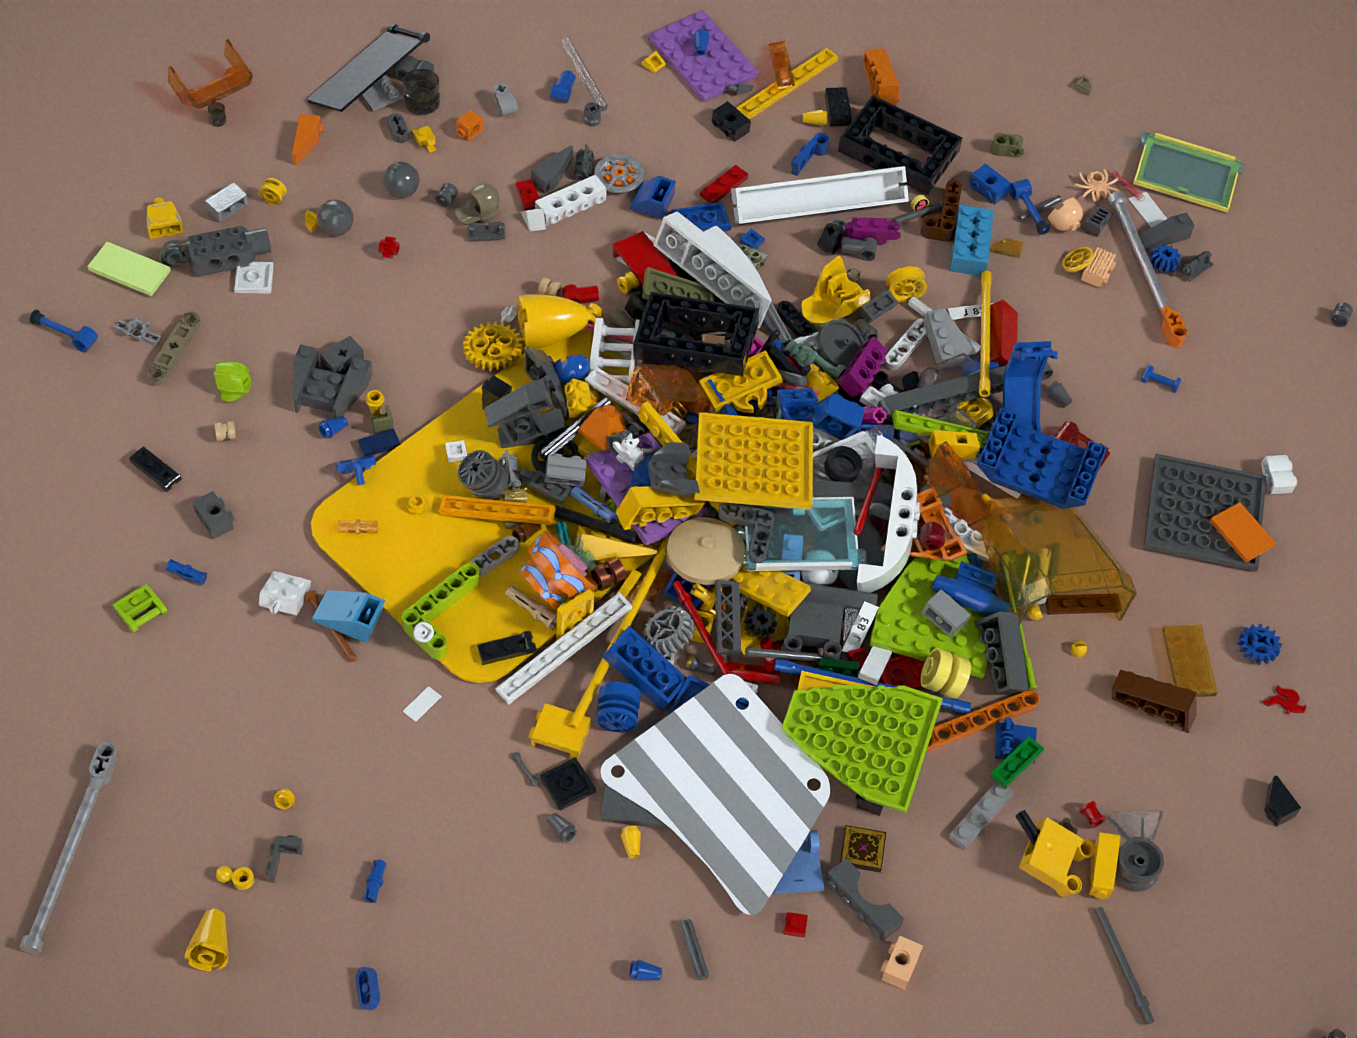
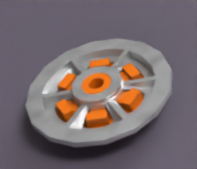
(620, 173)

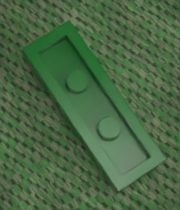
(1017, 762)

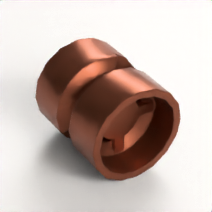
(609, 573)

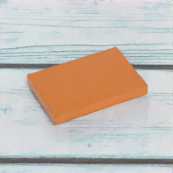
(1242, 532)

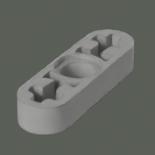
(499, 547)

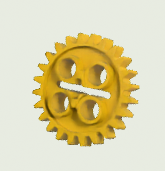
(493, 346)

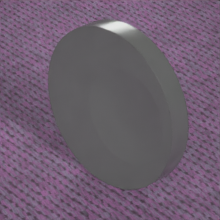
(839, 342)

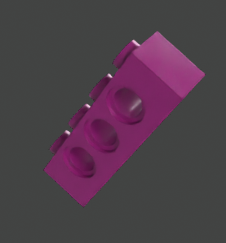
(863, 367)

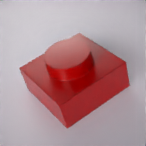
(795, 924)

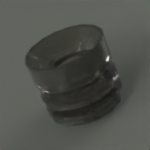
(421, 91)

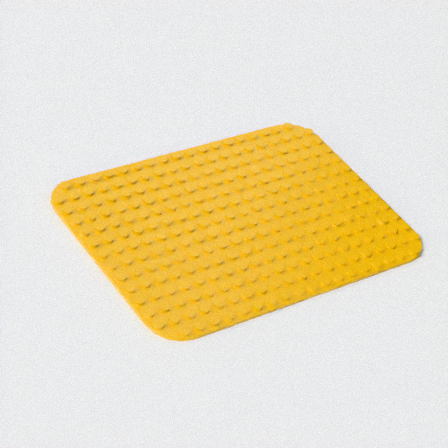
(425, 548)

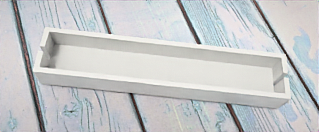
(819, 195)

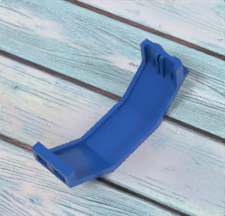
(1023, 382)

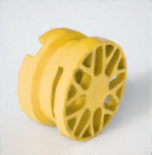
(272, 192)

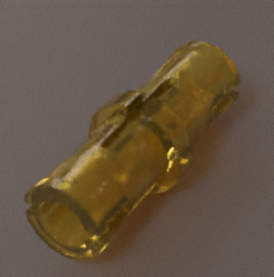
(358, 526)

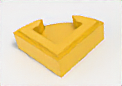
(311, 220)

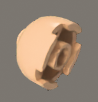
(1067, 216)

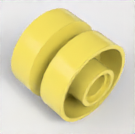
(945, 673)

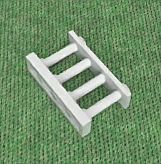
(600, 346)

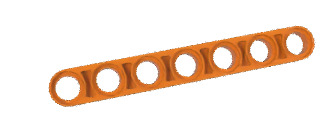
(984, 714)

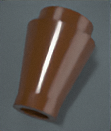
(525, 531)

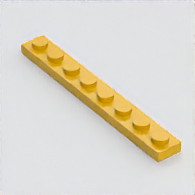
(664, 434)

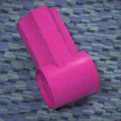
(873, 415)

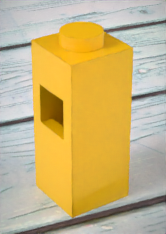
(963, 443)

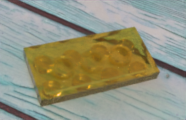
(1190, 659)

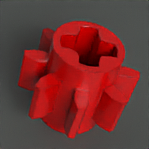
(389, 247)

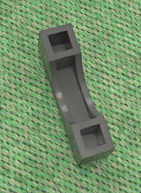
(881, 919)

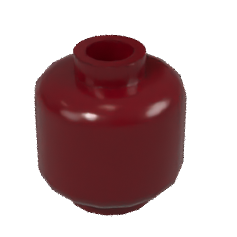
(932, 536)

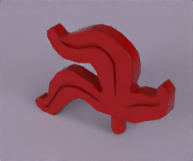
(1291, 705)

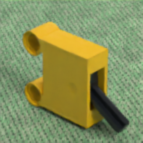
(1052, 852)

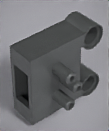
(816, 627)

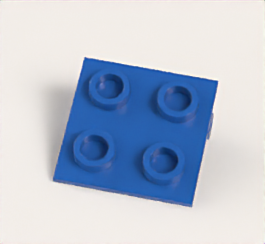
(1010, 737)

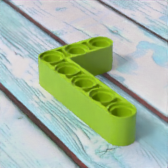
(438, 606)

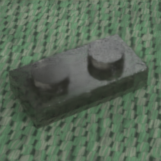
(851, 618)

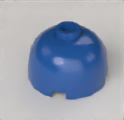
(574, 368)

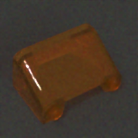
(665, 384)

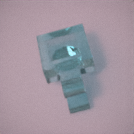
(587, 557)

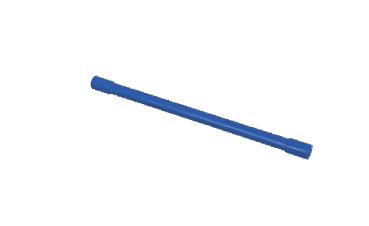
(791, 667)

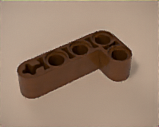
(943, 227)

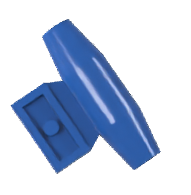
(972, 589)

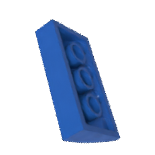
(645, 668)

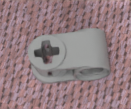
(504, 99)

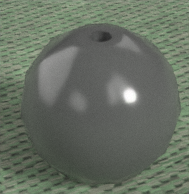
(401, 179)
(335, 217)

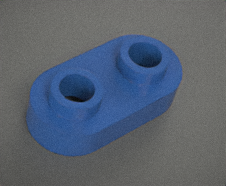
(367, 988)

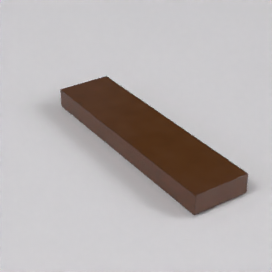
(1079, 604)

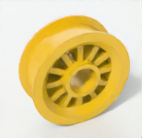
(906, 283)

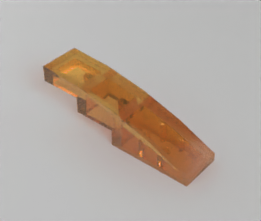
(781, 64)

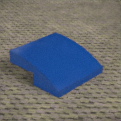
(797, 404)

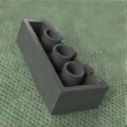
(1004, 651)

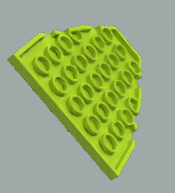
(906, 631)
(866, 736)

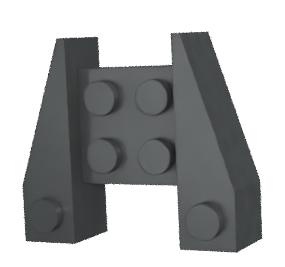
(328, 389)
(520, 415)

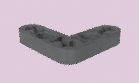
(759, 526)

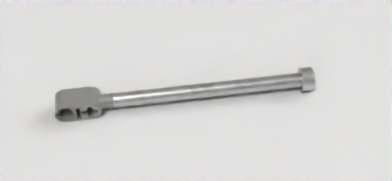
(32, 943)

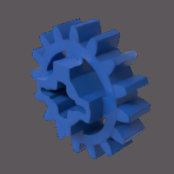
(1257, 644)

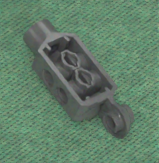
(217, 250)

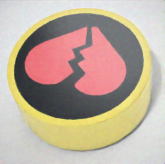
(919, 202)

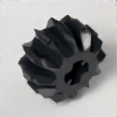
(766, 619)

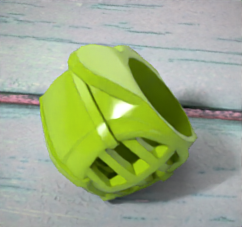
(230, 379)

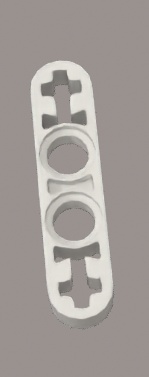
(909, 345)

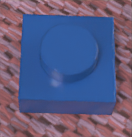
(752, 239)

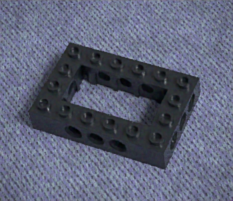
(879, 113)
(696, 313)

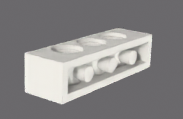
(572, 199)

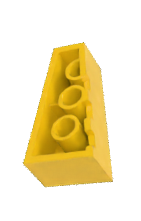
(646, 505)

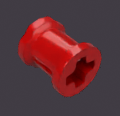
(1092, 814)

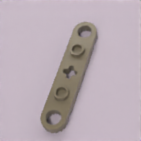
(168, 358)

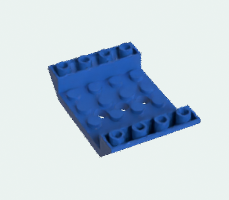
(1066, 470)

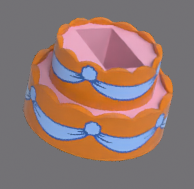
(556, 571)

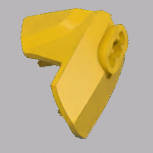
(833, 295)

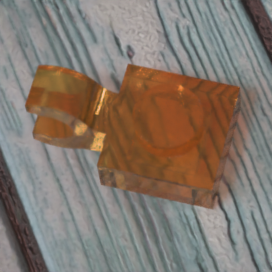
(658, 585)

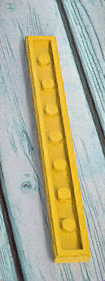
(800, 75)

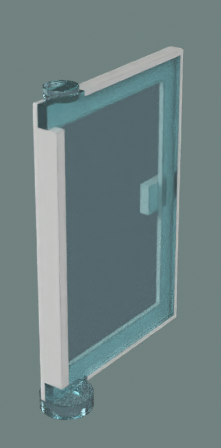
(809, 538)

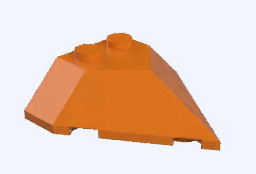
(932, 511)

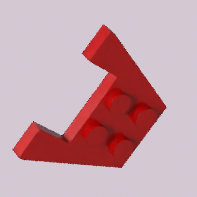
(898, 671)

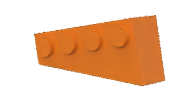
(881, 75)

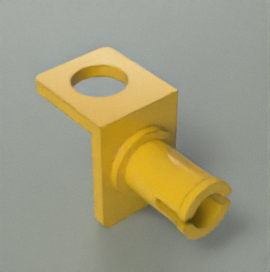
(706, 596)

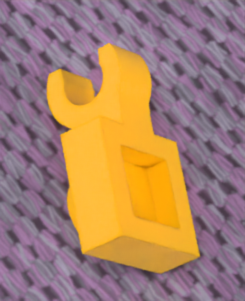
(425, 137)

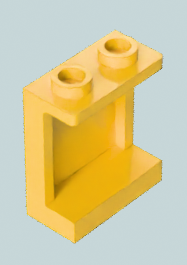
(554, 731)

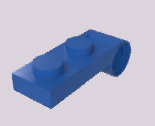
(816, 146)

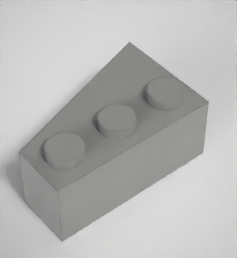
(945, 336)

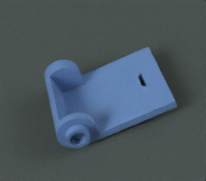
(804, 871)

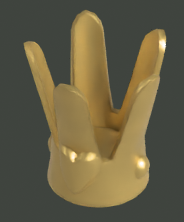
(515, 496)

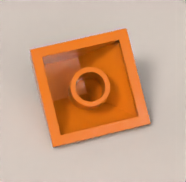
(602, 424)

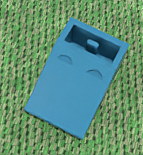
(350, 613)

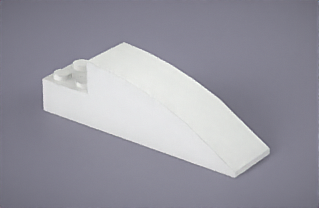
(713, 262)

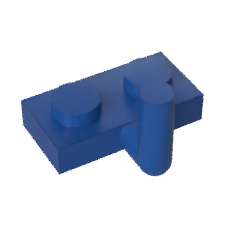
(358, 465)

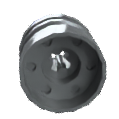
(483, 475)

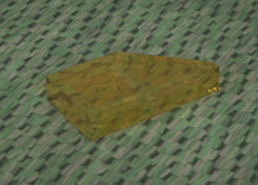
(1007, 247)

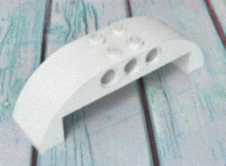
(902, 520)

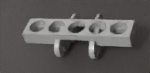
(132, 326)

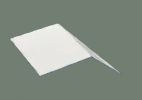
(534, 219)

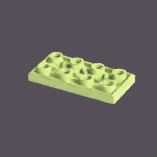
(129, 268)

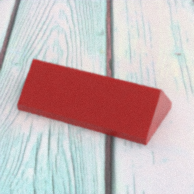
(1002, 332)

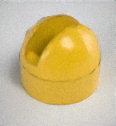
(1035, 611)
(1080, 650)

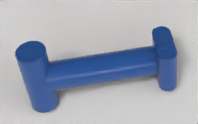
(1149, 374)

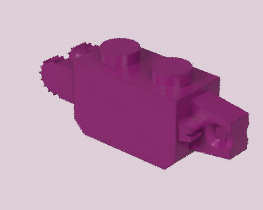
(872, 227)

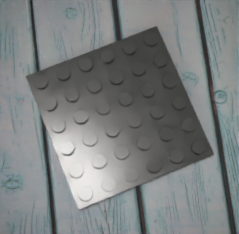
(1187, 497)

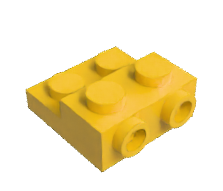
(580, 398)

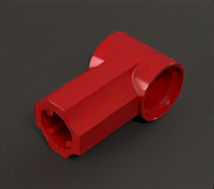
(581, 294)

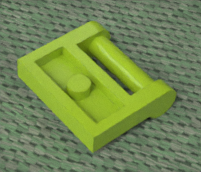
(136, 603)

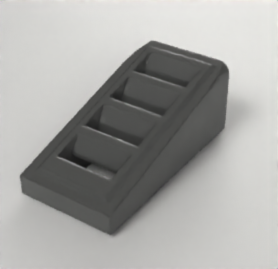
(1096, 223)

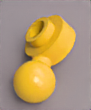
(225, 874)

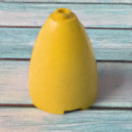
(549, 319)

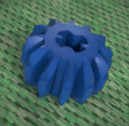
(1165, 258)

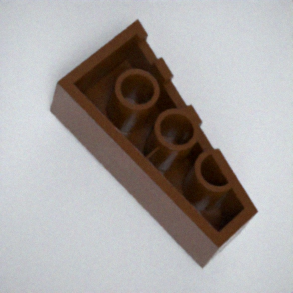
(1156, 698)

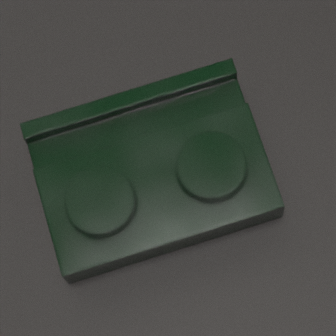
(839, 666)

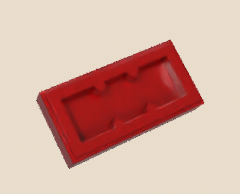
(527, 194)

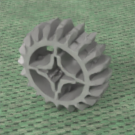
(669, 630)

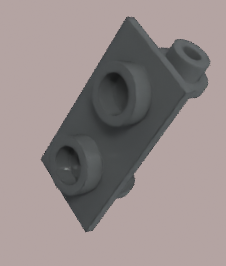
(584, 163)
(480, 231)
(1196, 266)

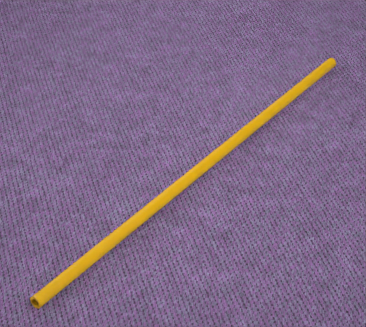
(626, 621)

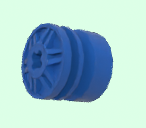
(618, 707)

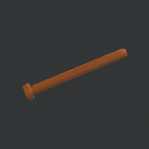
(311, 597)

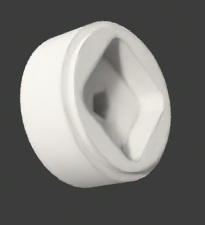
(423, 632)

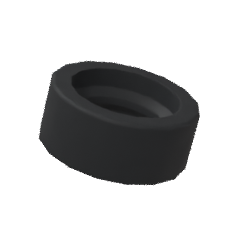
(847, 453)

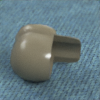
(484, 196)

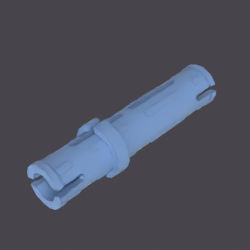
(599, 508)

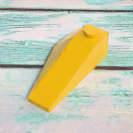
(608, 546)

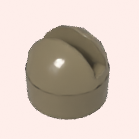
(853, 274)

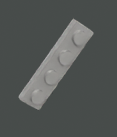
(980, 815)

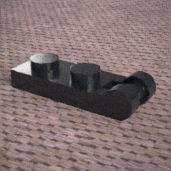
(155, 468)
(506, 648)

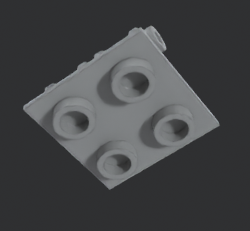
(382, 94)

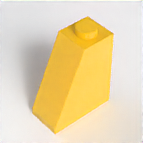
(1104, 865)

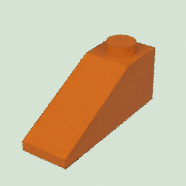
(306, 136)

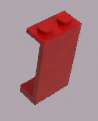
(639, 254)

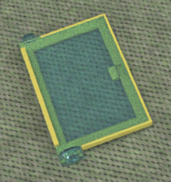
(1187, 171)

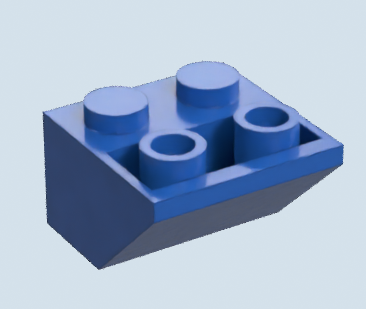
(654, 196)

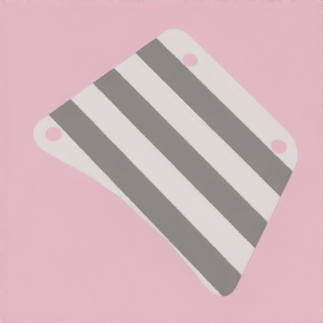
(726, 787)

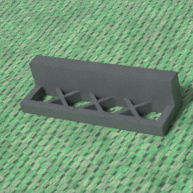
(732, 619)

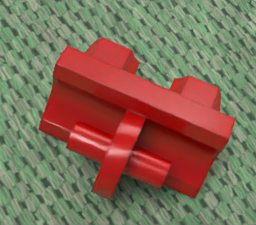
(767, 643)

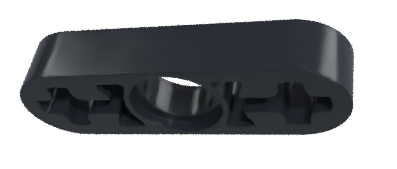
(793, 313)

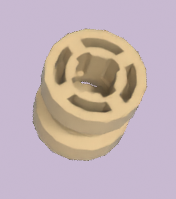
(548, 287)
(225, 431)

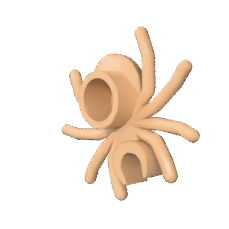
(1096, 183)

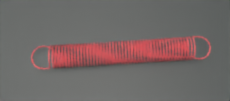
(1124, 183)

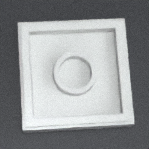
(254, 278)

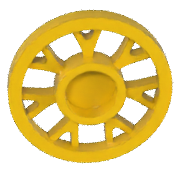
(1078, 259)

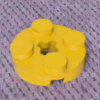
(978, 411)

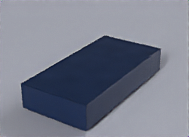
(379, 442)

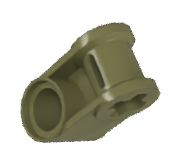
(1006, 145)

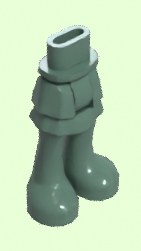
(805, 355)

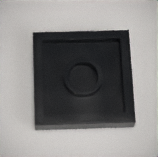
(567, 783)

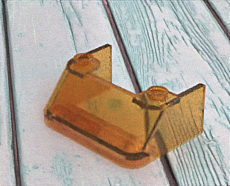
(235, 79)
(951, 475)

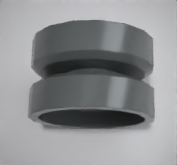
(1139, 864)

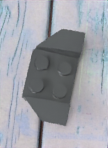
(669, 471)

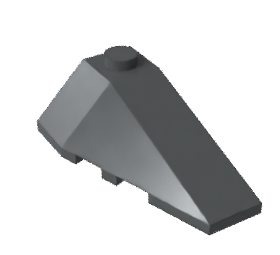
(541, 366)

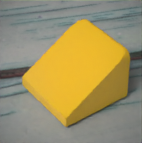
(653, 62)

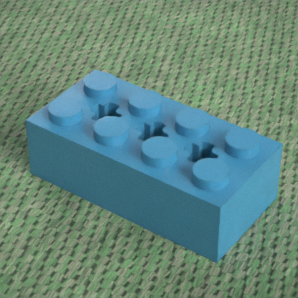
(971, 240)

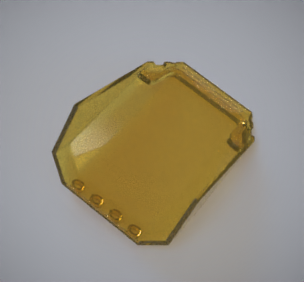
(1049, 552)

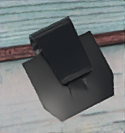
(910, 380)

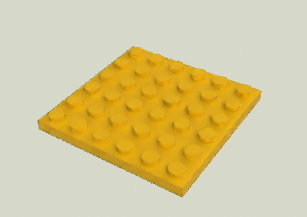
(755, 461)

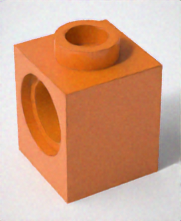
(469, 125)

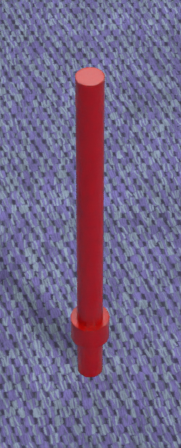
(868, 500)
(685, 600)

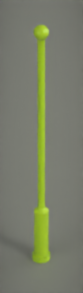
(1028, 665)

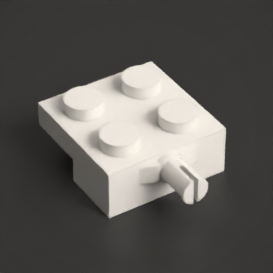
(284, 593)

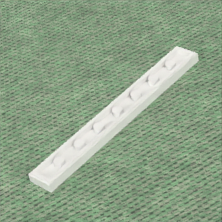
(563, 648)

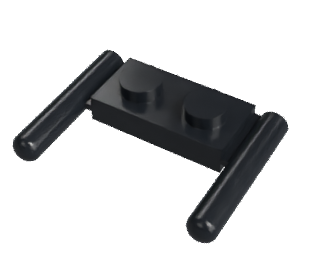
(778, 357)

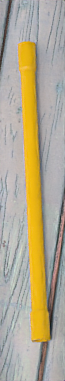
(984, 383)

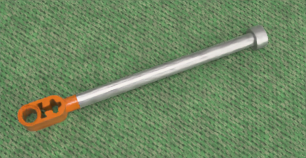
(1173, 324)

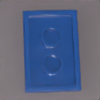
(706, 216)

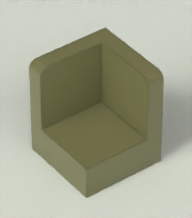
(383, 421)

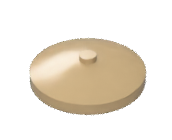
(705, 550)

